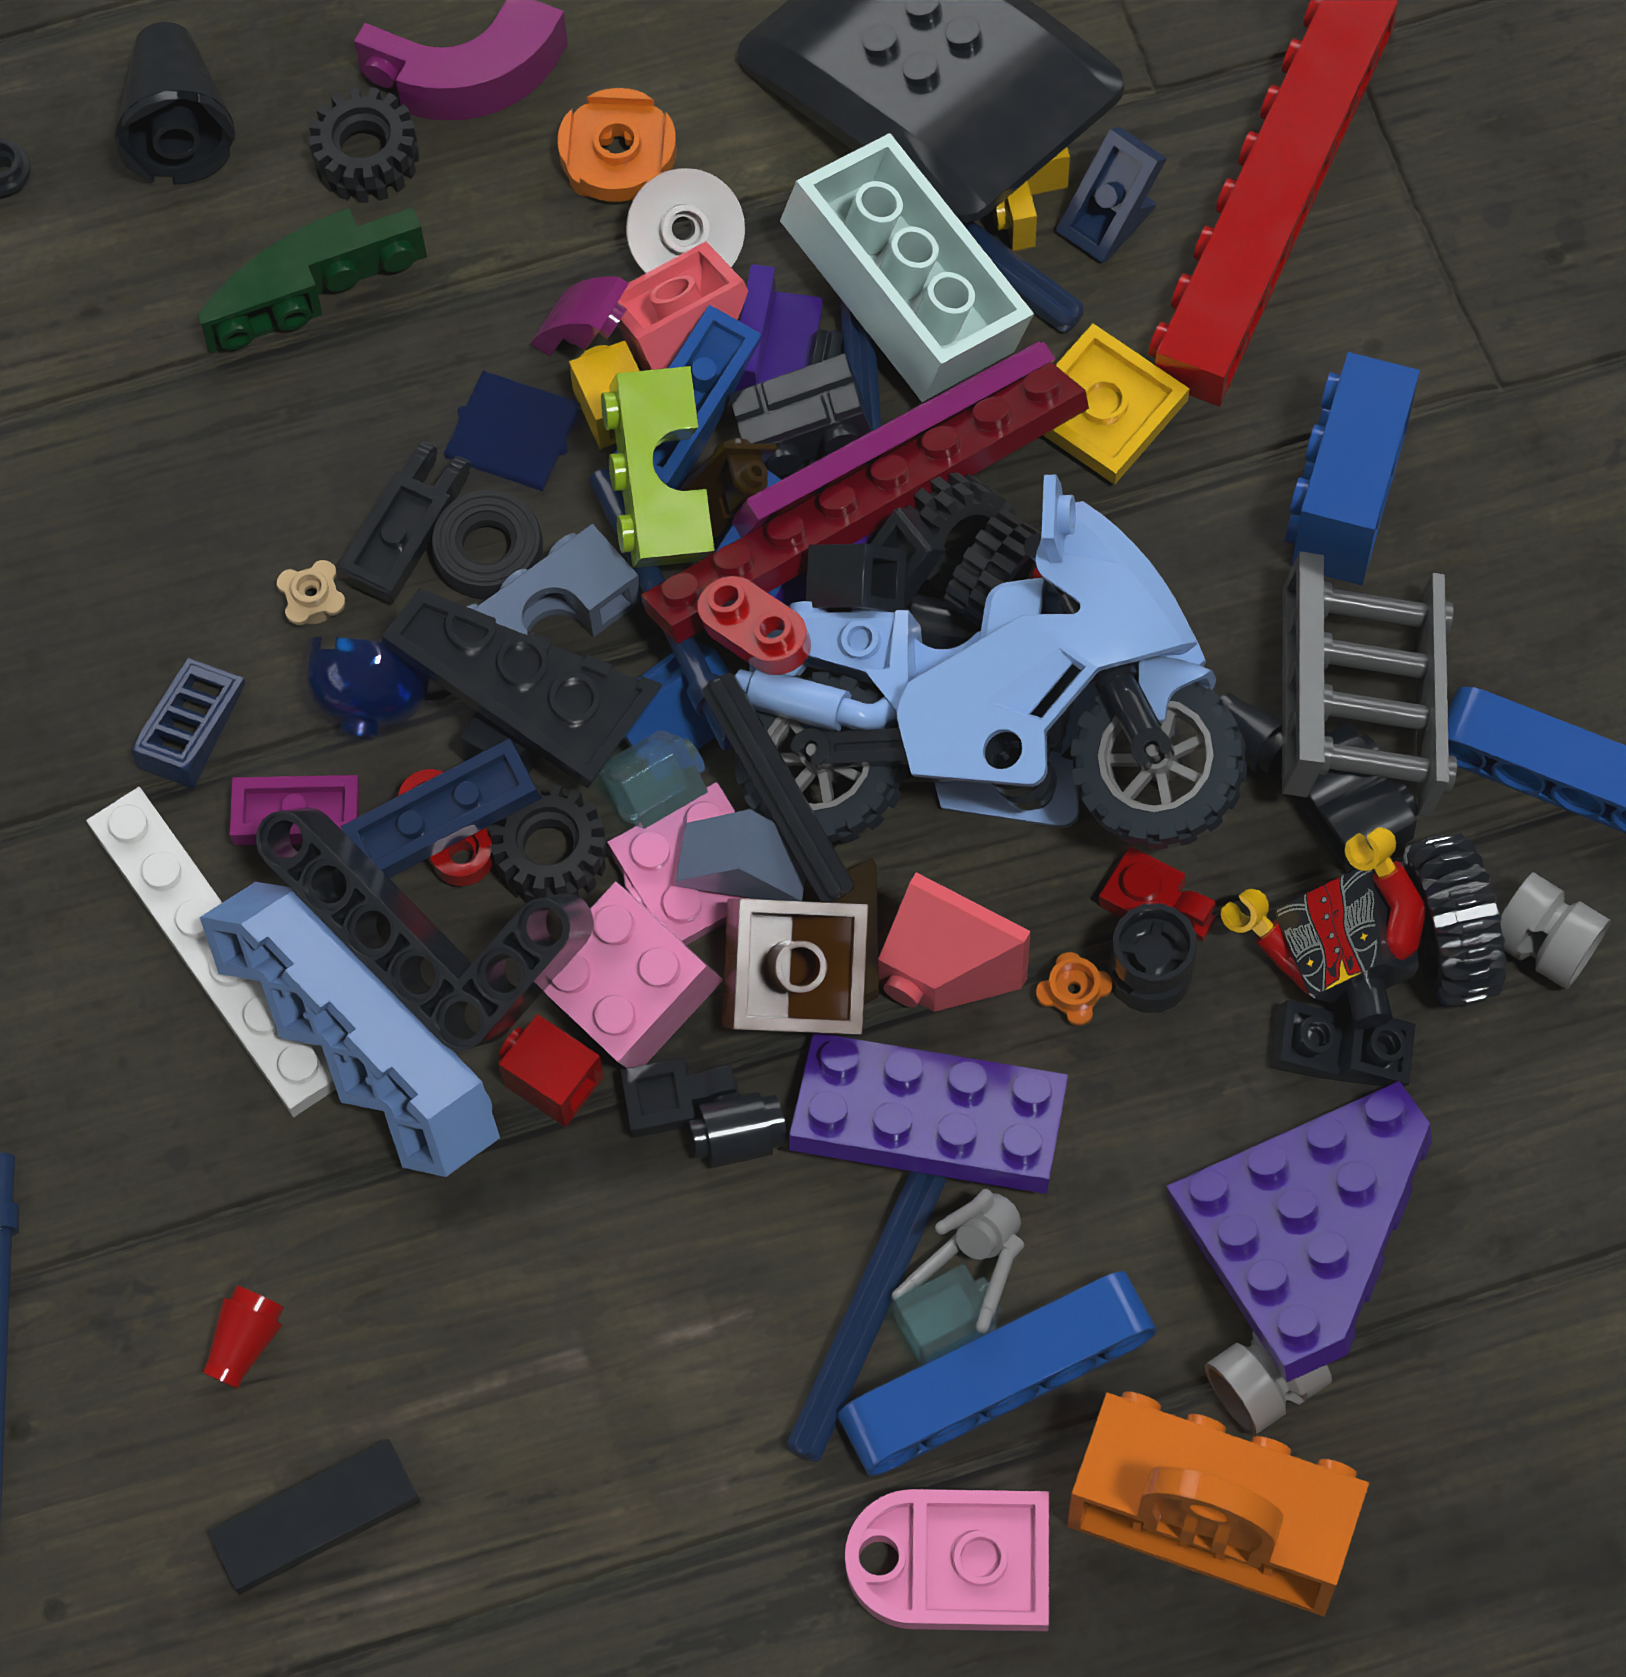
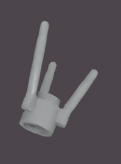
(983, 1231)

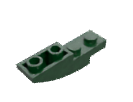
(284, 280)

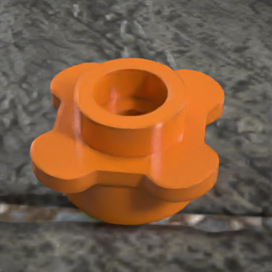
(1074, 970)

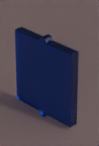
(513, 430)

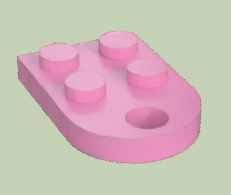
(961, 1560)

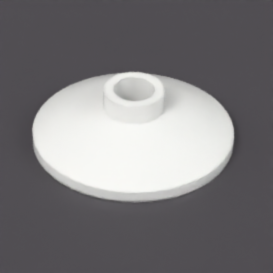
(686, 193)

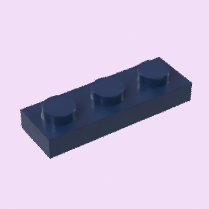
(444, 809)

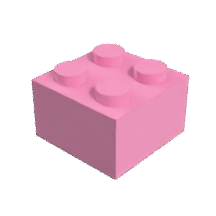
(631, 980)

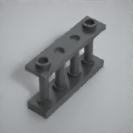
(1310, 701)

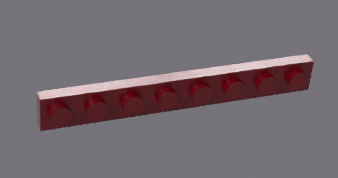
(869, 496)

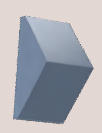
(739, 857)

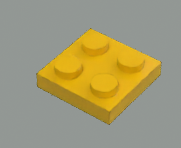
(1126, 401)

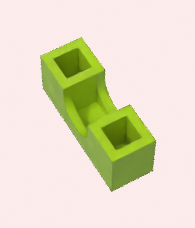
(659, 521)

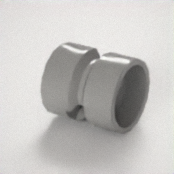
(1551, 931)
(1255, 1388)

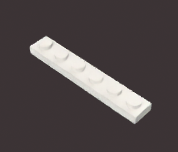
(176, 899)

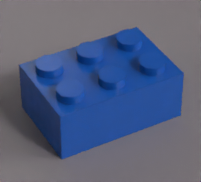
(1351, 464)

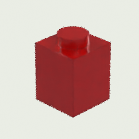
(549, 1069)

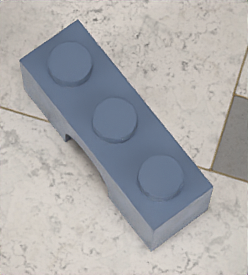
(576, 579)

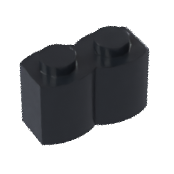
(1357, 803)

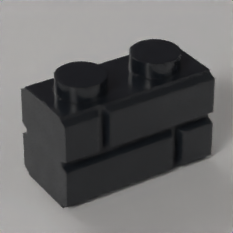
(803, 413)

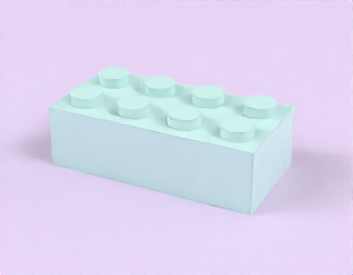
(906, 266)

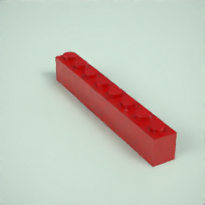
(1272, 195)

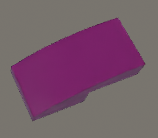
(582, 313)

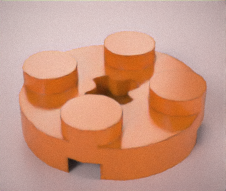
(612, 114)

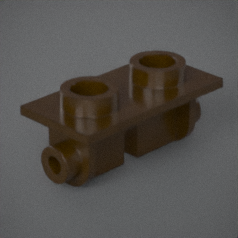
(731, 477)

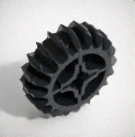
(1462, 927)

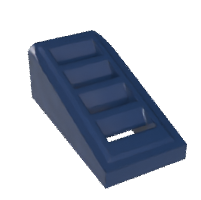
(188, 765)

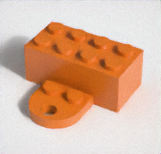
(1217, 1502)

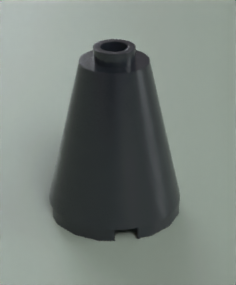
(172, 109)

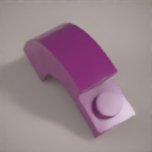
(473, 76)

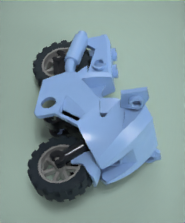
(1055, 667)

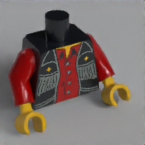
(1348, 935)

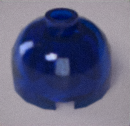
(363, 685)

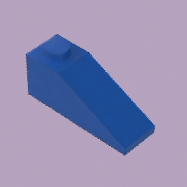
(718, 357)

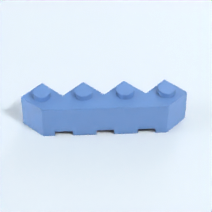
(368, 1035)

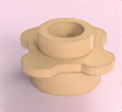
(312, 609)

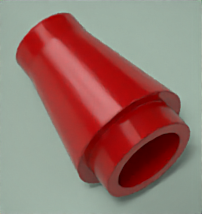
(241, 1335)

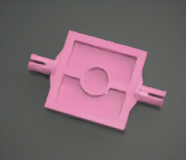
(650, 867)

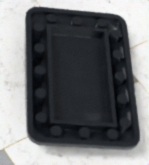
(961, 85)

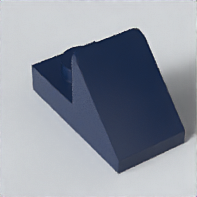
(1112, 195)

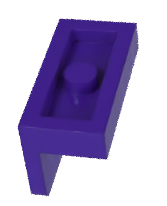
(785, 326)

